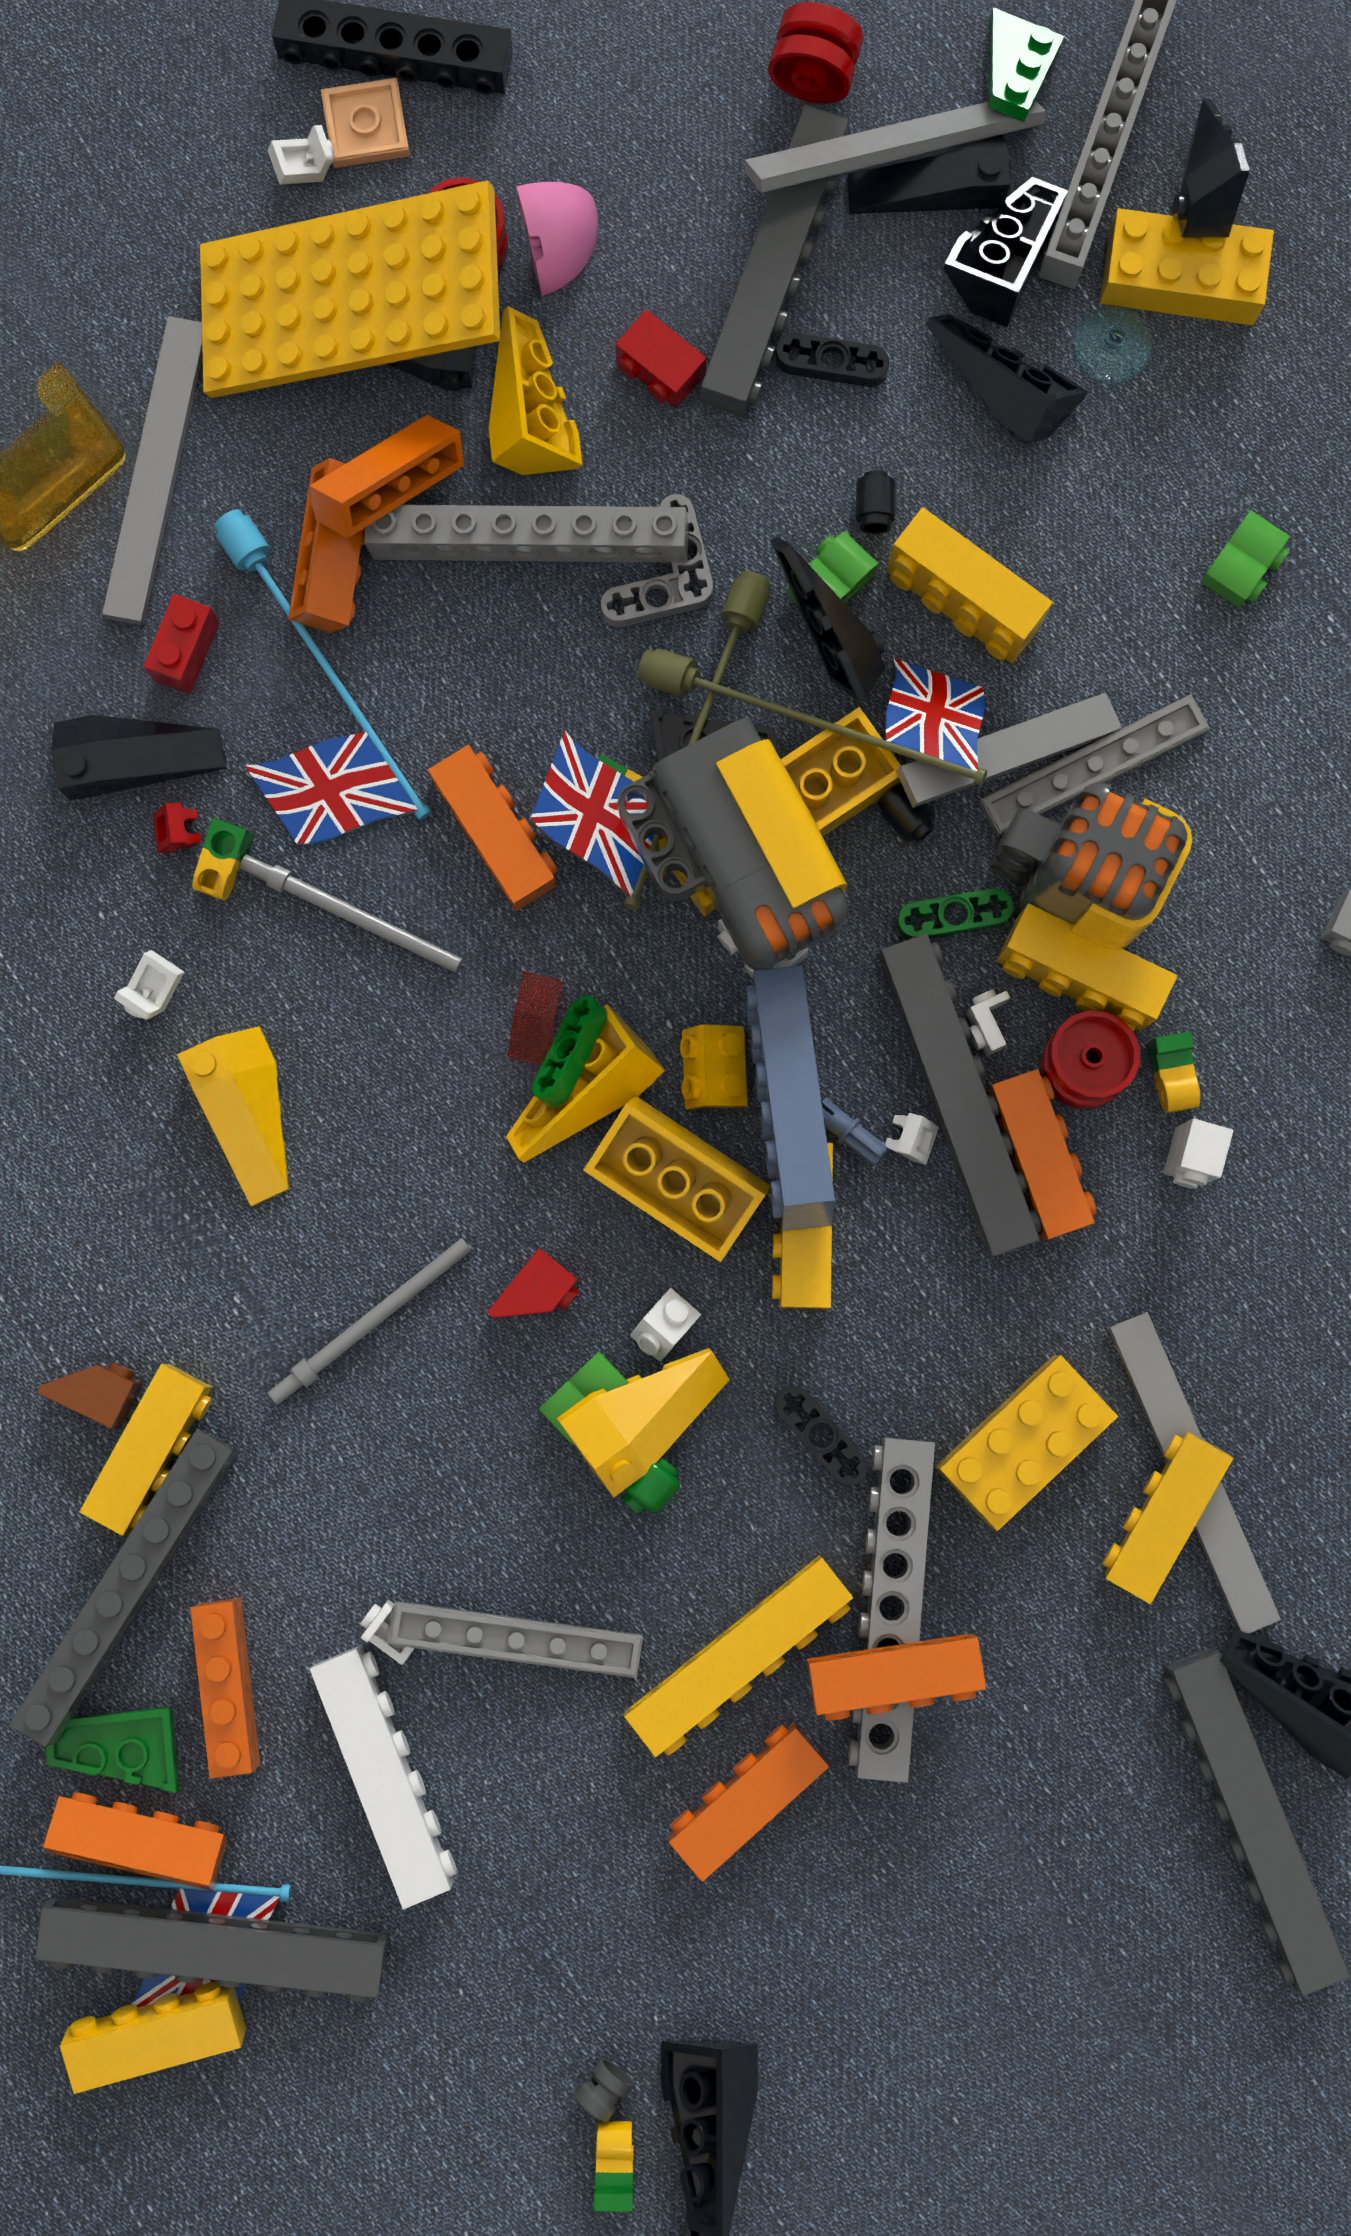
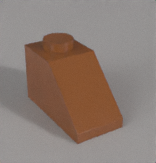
(96, 1392)

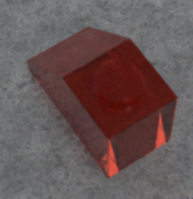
(535, 1017)

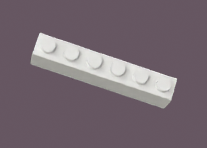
(383, 1776)

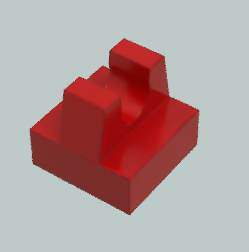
(170, 828)

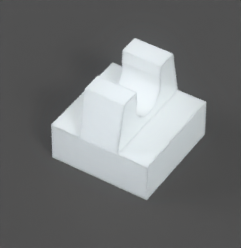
(916, 1137)

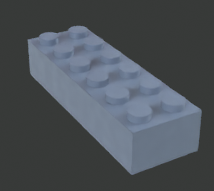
(789, 1099)

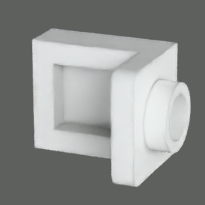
(302, 159)
(150, 986)
(983, 1027)
(664, 1325)
(378, 1630)

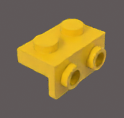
(714, 1067)

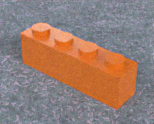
(387, 476)
(325, 568)
(493, 827)
(1043, 1154)
(896, 1675)
(225, 1688)
(747, 1801)
(136, 1842)

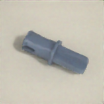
(851, 1133)

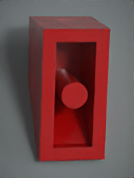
(537, 1289)

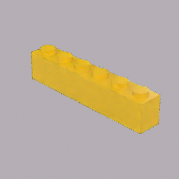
(738, 1656)

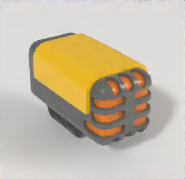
(744, 839)
(1099, 866)

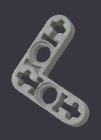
(673, 584)

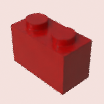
(660, 359)
(181, 644)

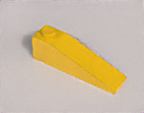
(526, 413)
(611, 1077)
(240, 1097)
(637, 1423)

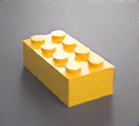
(1186, 276)
(967, 586)
(1088, 973)
(677, 1178)
(1026, 1442)

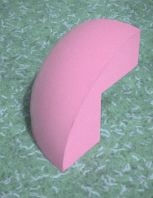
(560, 230)

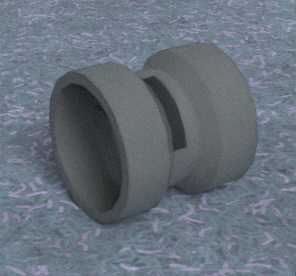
(604, 2089)

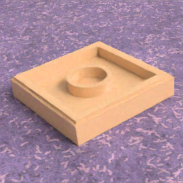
(365, 122)

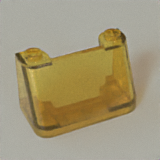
(54, 461)

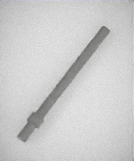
(282, 880)
(307, 1371)

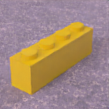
(804, 1265)
(147, 1449)
(1167, 1516)
(152, 2036)

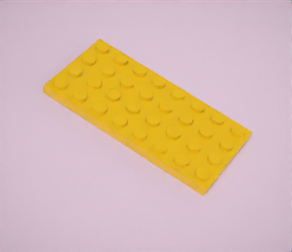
(350, 290)

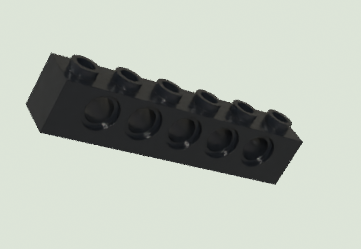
(384, 28)

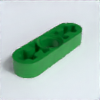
(985, 919)
(559, 1074)

